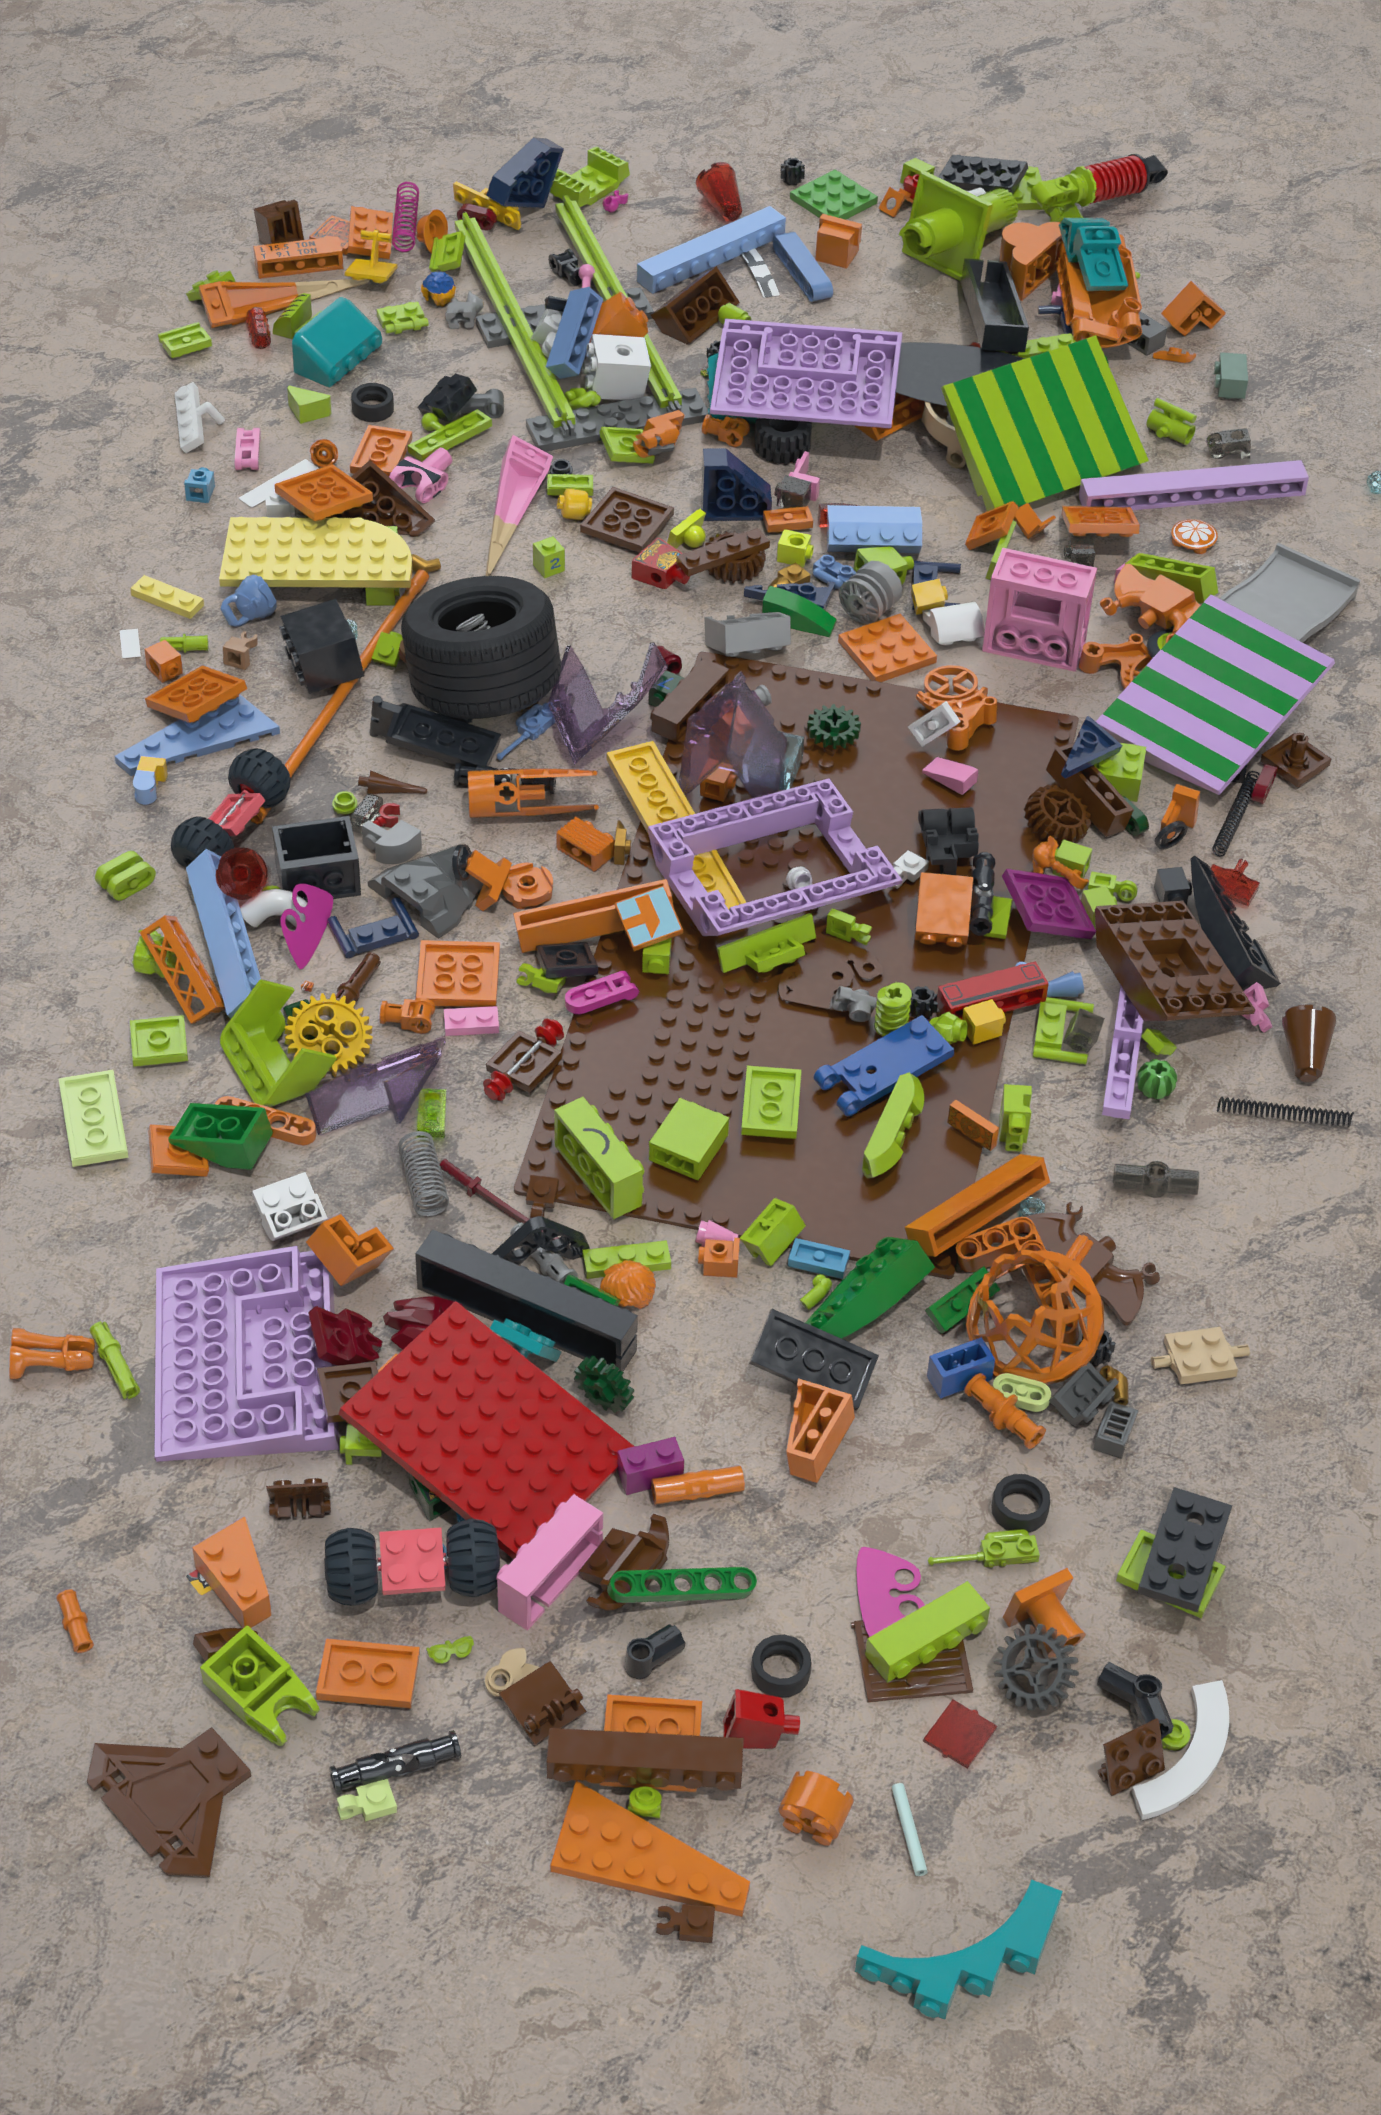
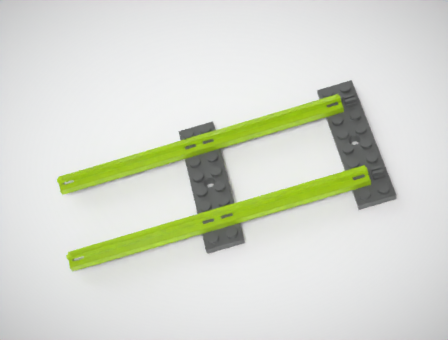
(516, 325)

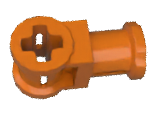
(726, 429)
(409, 1014)

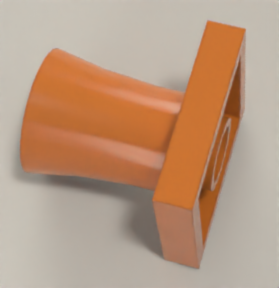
(1043, 1605)

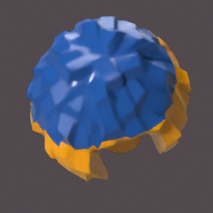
(439, 287)

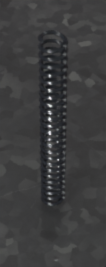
(1230, 814)
(1300, 1111)

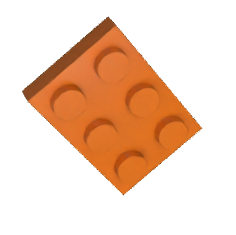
(368, 220)
(383, 447)
(368, 1673)

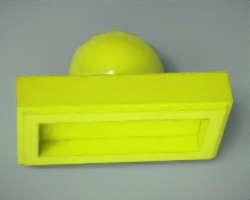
(689, 531)

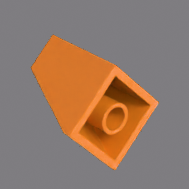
(620, 318)
(943, 909)

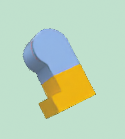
(148, 774)

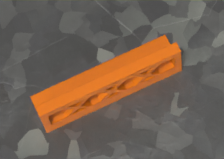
(191, 964)

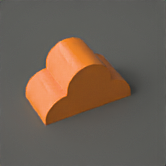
(1030, 254)

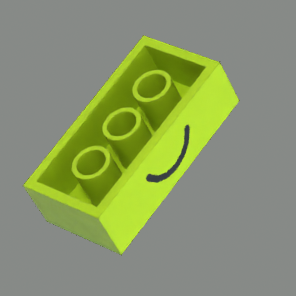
(599, 1157)

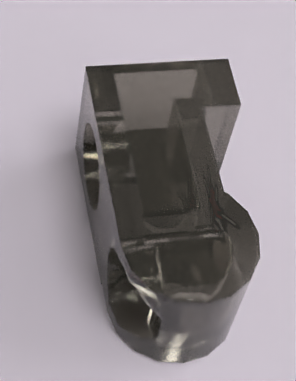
(1229, 443)

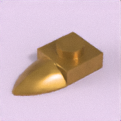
(791, 574)
(622, 845)

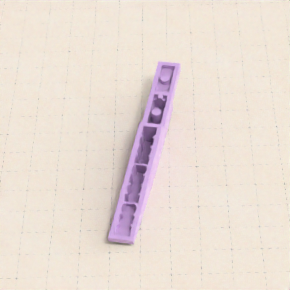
(1123, 1059)

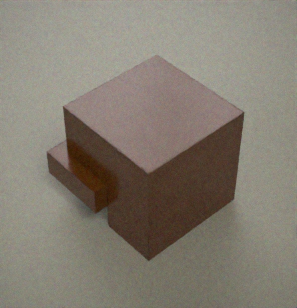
(279, 222)

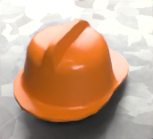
(430, 227)

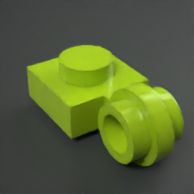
(1101, 880)

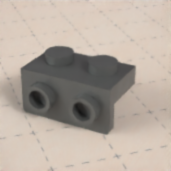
(1082, 1394)

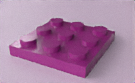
(1048, 904)

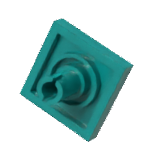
(525, 1340)

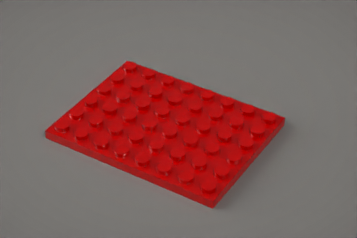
(485, 1428)

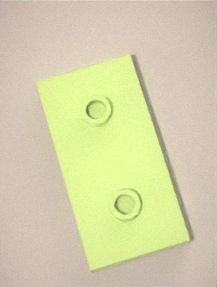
(93, 1118)

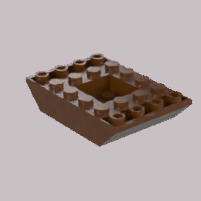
(1167, 962)

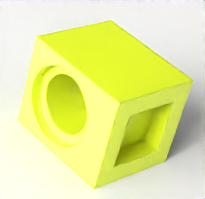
(794, 548)

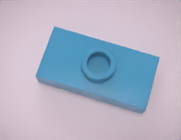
(819, 1258)

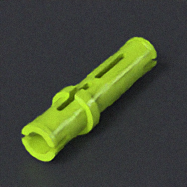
(110, 1351)

